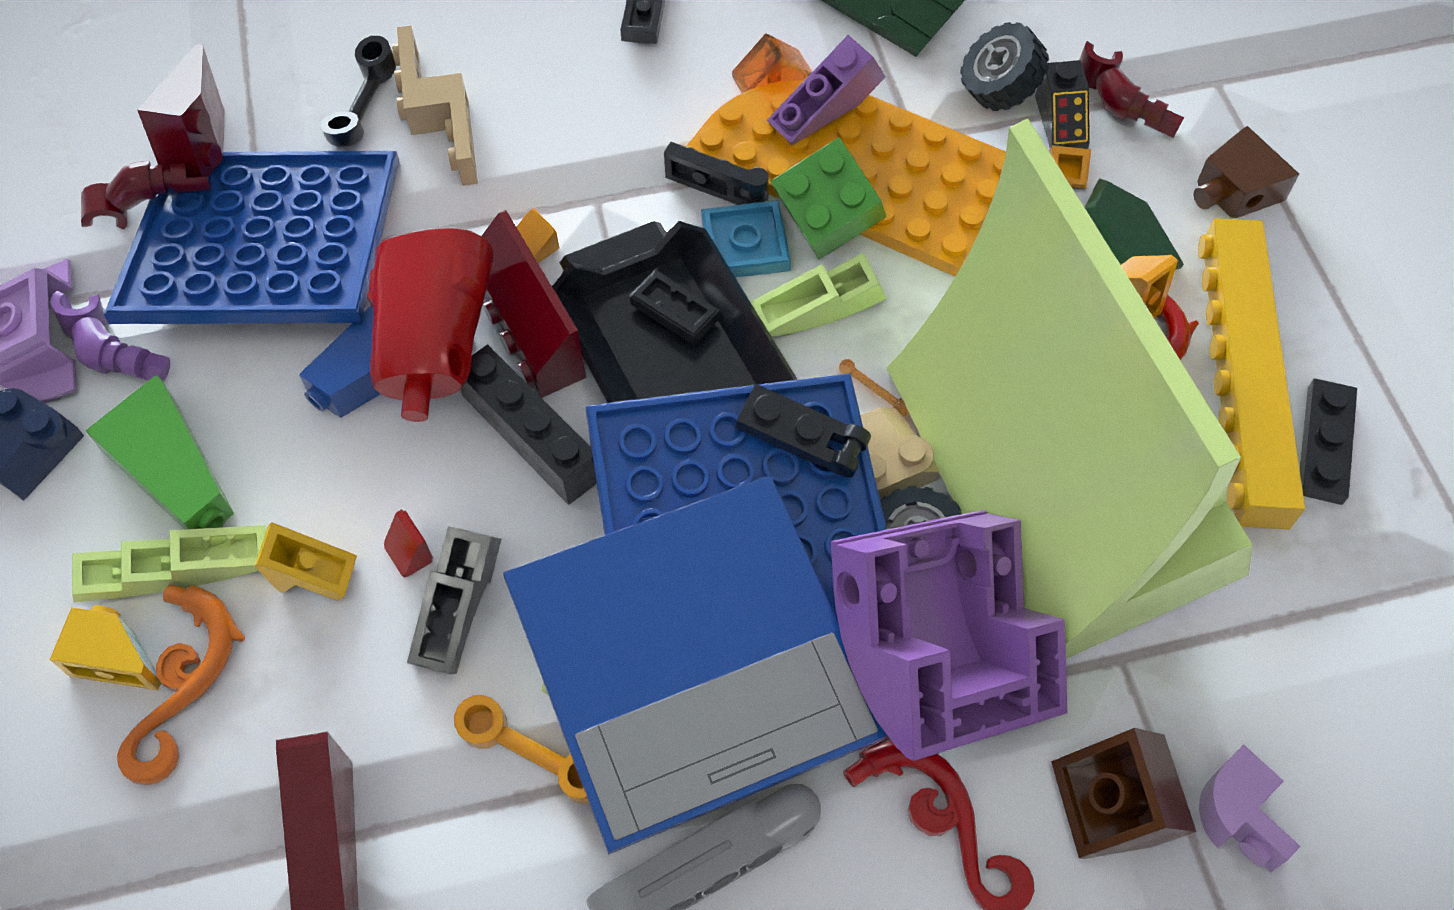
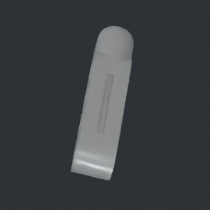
(715, 854)

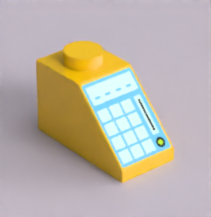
(103, 649)

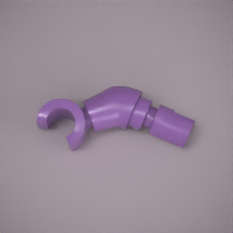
(98, 348)

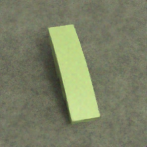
(151, 565)

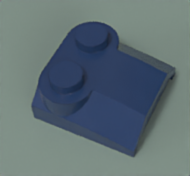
(31, 441)

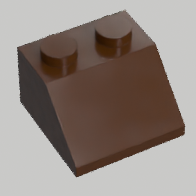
(1122, 794)

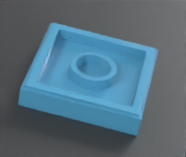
(749, 237)

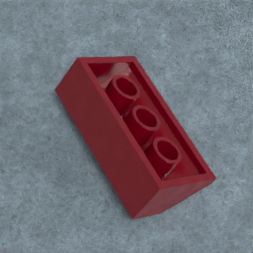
(530, 313)

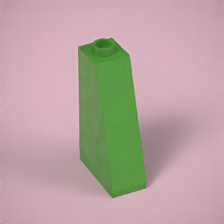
(160, 454)

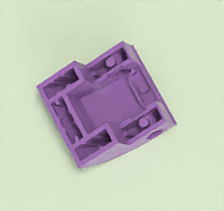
(945, 634)

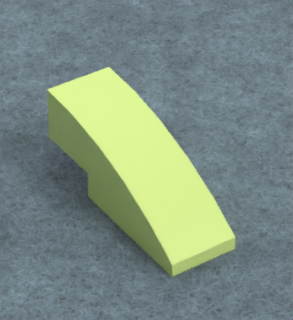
(820, 297)

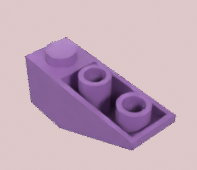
(828, 92)

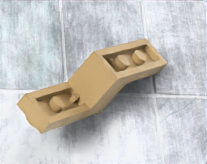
(434, 104)

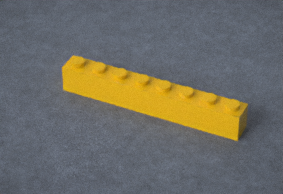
(1251, 374)

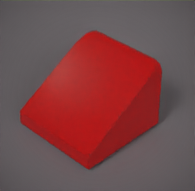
(406, 545)

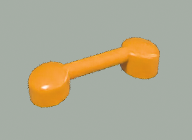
(484, 725)

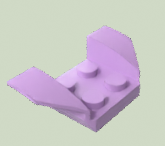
(25, 347)

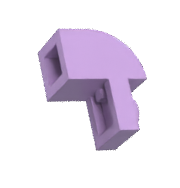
(1232, 809)

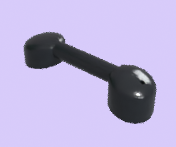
(377, 66)

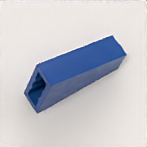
(341, 373)

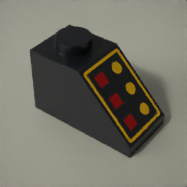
(1065, 105)

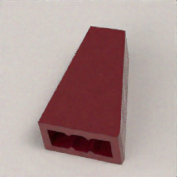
(318, 822)

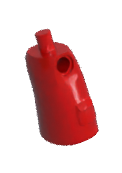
(426, 314)

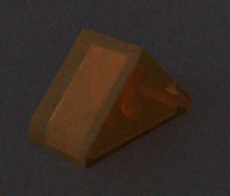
(770, 63)

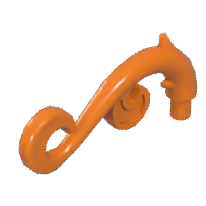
(187, 687)

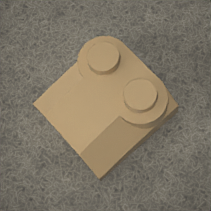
(897, 453)

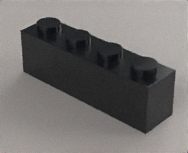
(529, 425)

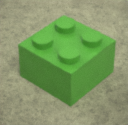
(829, 198)

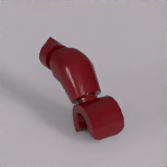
(1122, 96)
(134, 185)

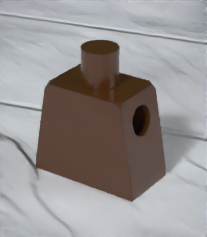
(1244, 176)

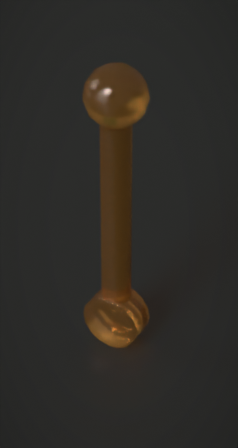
(848, 366)

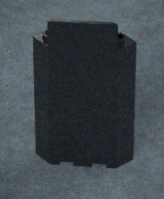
(641, 357)

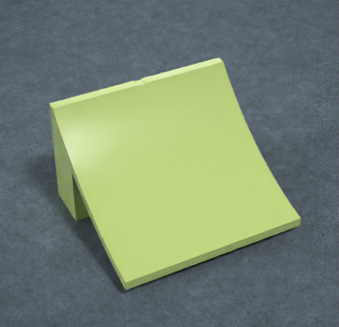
(1072, 414)

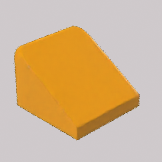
(1073, 164)
(538, 235)

